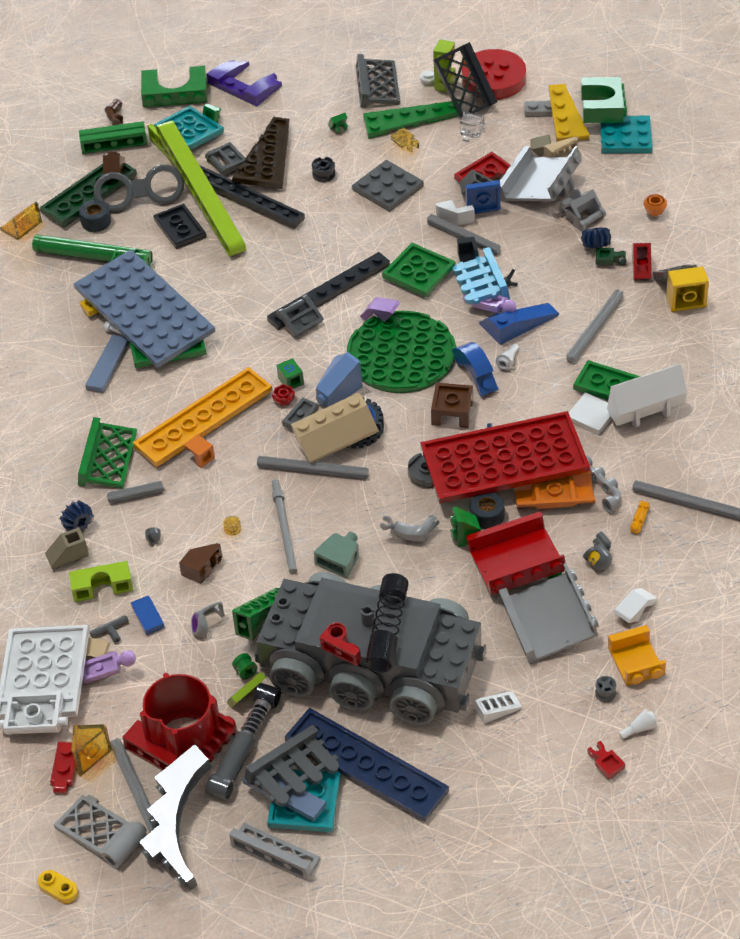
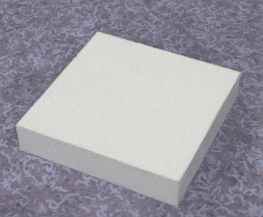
(590, 414)

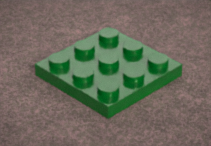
(418, 269)

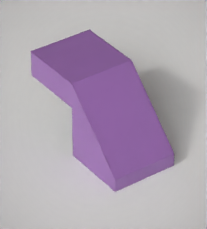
(381, 308)

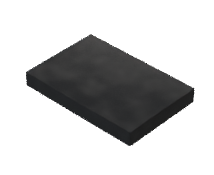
(179, 226)

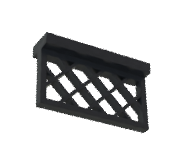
(477, 74)

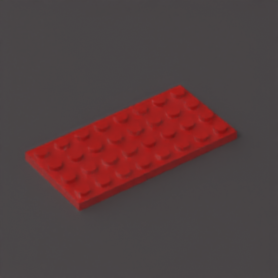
(504, 457)

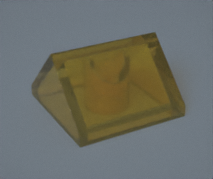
(23, 222)
(89, 746)

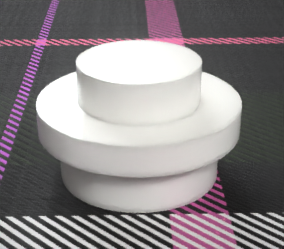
(427, 77)

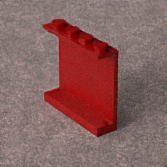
(515, 553)

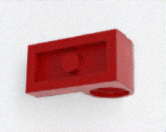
(339, 645)

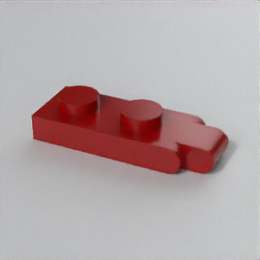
(63, 768)

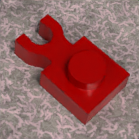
(607, 762)

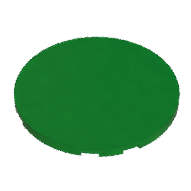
(403, 351)

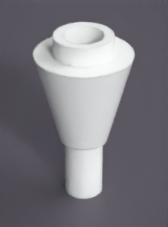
(505, 360)
(643, 722)

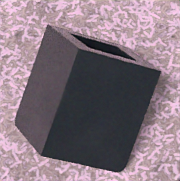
(466, 249)

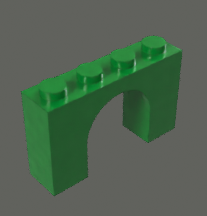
(190, 93)
(603, 100)

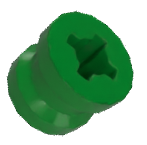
(244, 666)

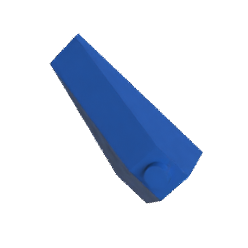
(509, 325)

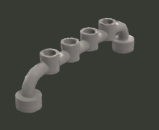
(598, 474)

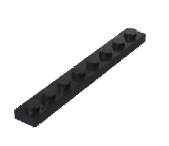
(254, 199)
(336, 285)

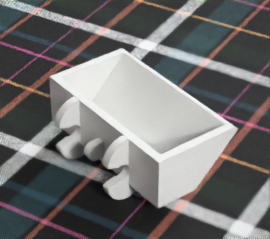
(647, 396)

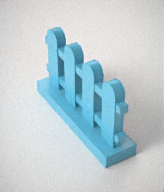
(481, 278)

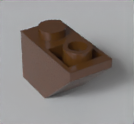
(113, 163)
(200, 561)

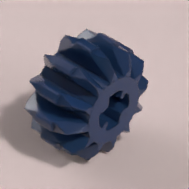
(596, 237)
(76, 515)

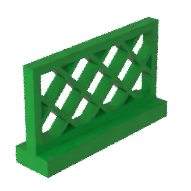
(92, 447)

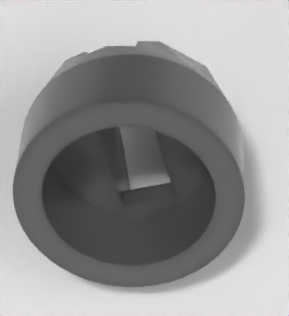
(153, 535)

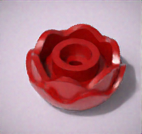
(283, 394)

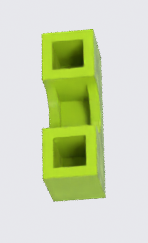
(440, 49)
(86, 580)

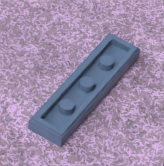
(107, 363)
(306, 804)

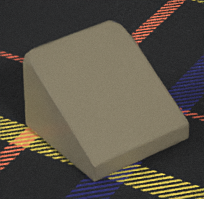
(538, 143)

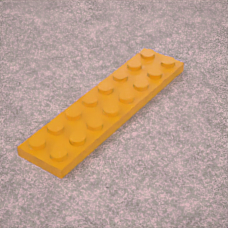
(202, 416)

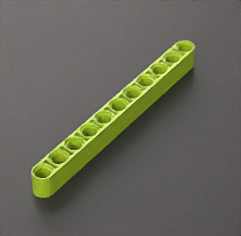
(201, 188)

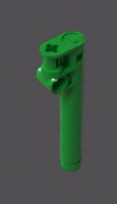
(85, 249)

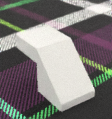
(459, 216)
(634, 604)

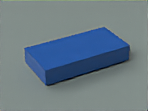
(147, 615)

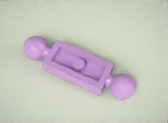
(496, 305)
(107, 665)

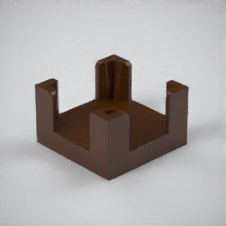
(452, 401)

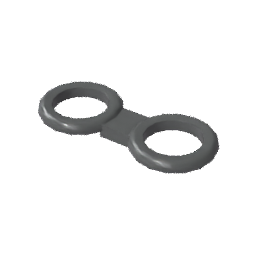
(140, 187)

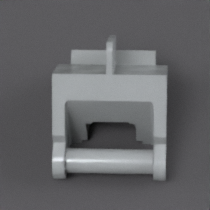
(579, 202)

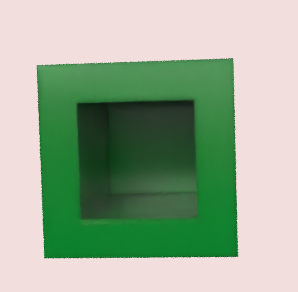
(290, 373)

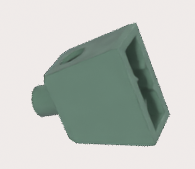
(338, 554)

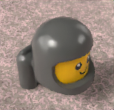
(599, 554)

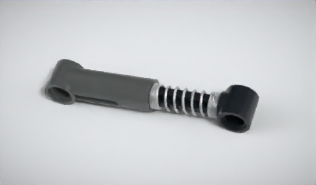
(222, 782)

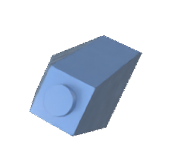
(339, 380)

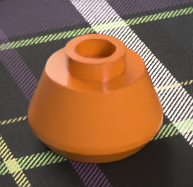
(655, 204)

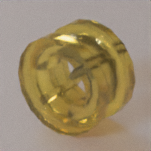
(234, 529)

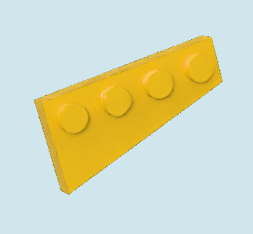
(565, 114)

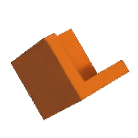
(201, 449)

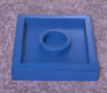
(484, 196)

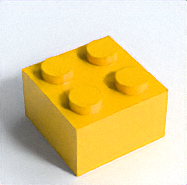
(687, 289)

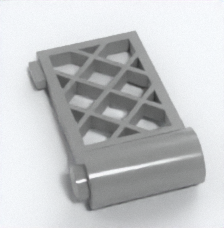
(119, 843)

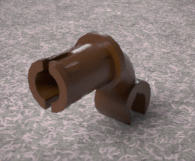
(111, 112)

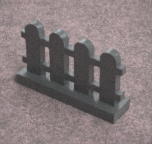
(286, 755)

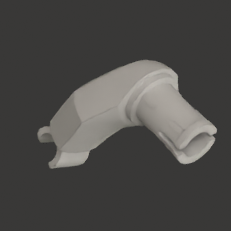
(414, 533)

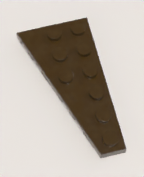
(266, 160)

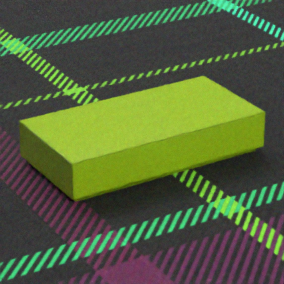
(245, 689)

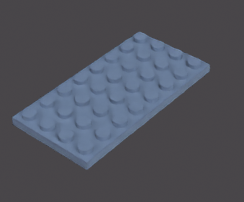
(144, 308)

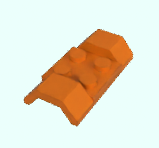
(556, 492)

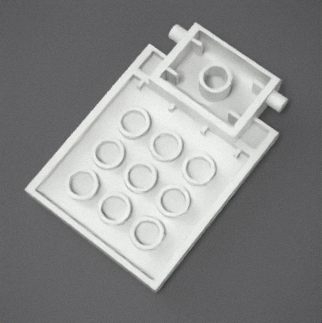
(42, 678)

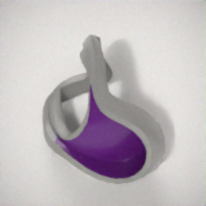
(198, 620)

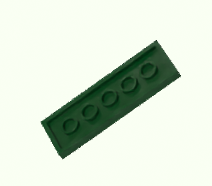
(66, 204)

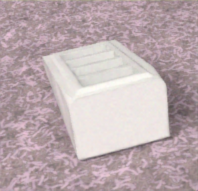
(495, 713)

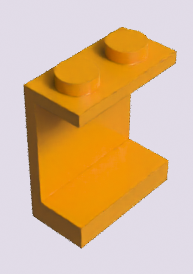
(635, 656)

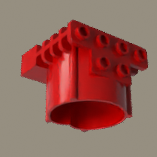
(171, 699)

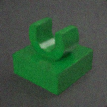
(212, 112)
(337, 121)

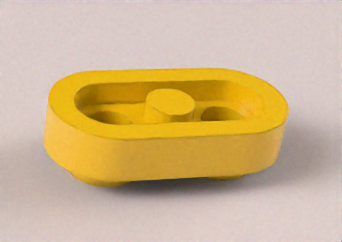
(55, 886)

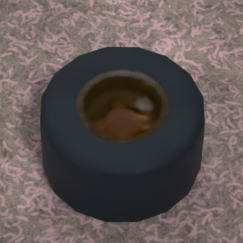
(95, 215)
(488, 509)

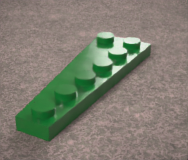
(380, 122)

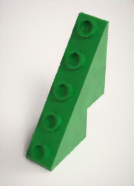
(252, 615)

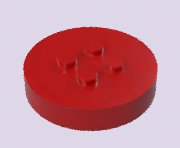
(503, 71)

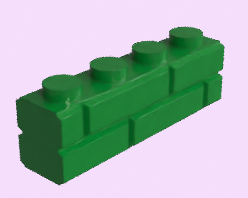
(113, 137)

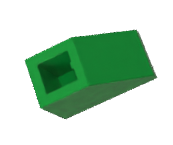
(463, 524)

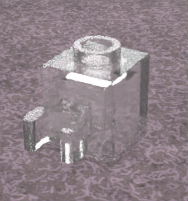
(472, 126)

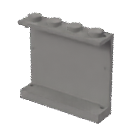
(538, 177)
(550, 616)

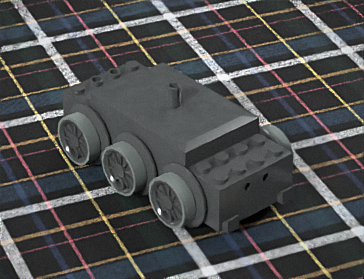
(430, 662)

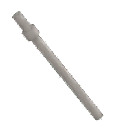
(278, 498)

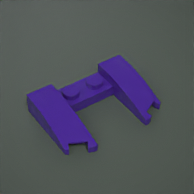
(223, 79)

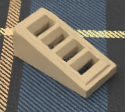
(560, 148)

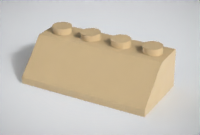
(334, 428)

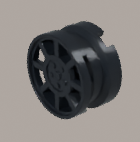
(323, 168)

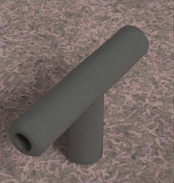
(110, 628)

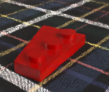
(489, 165)

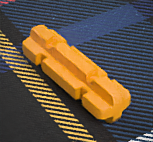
(639, 517)

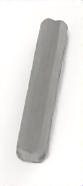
(135, 492)

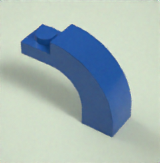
(478, 365)

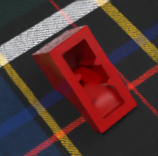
(641, 261)

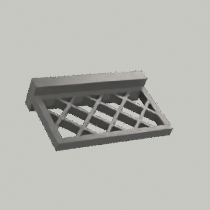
(364, 81)

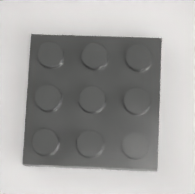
(387, 185)

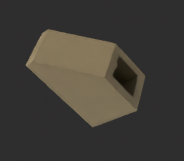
(67, 548)

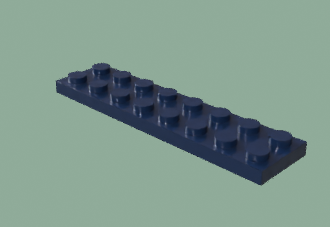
(375, 767)

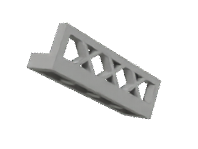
(272, 854)

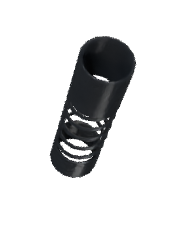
(383, 642)

